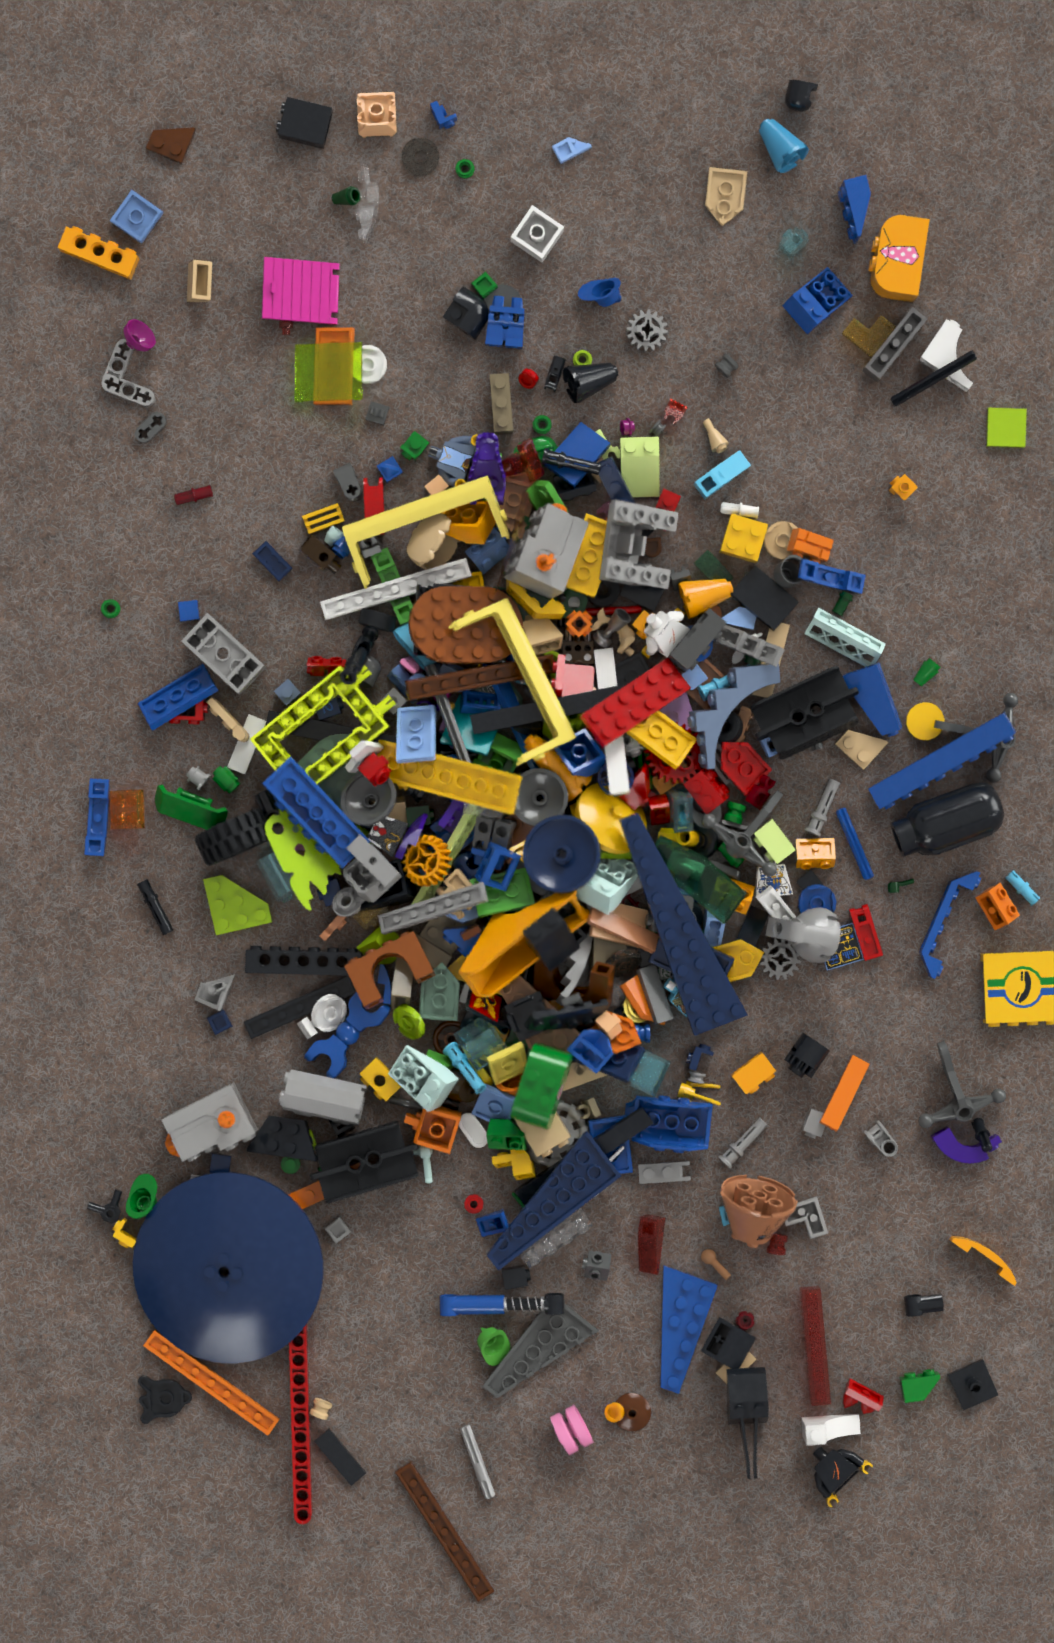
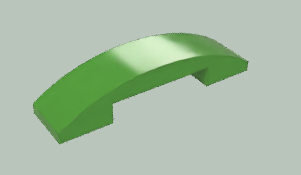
(387, 571)

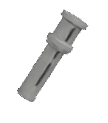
(819, 816)
(736, 1149)

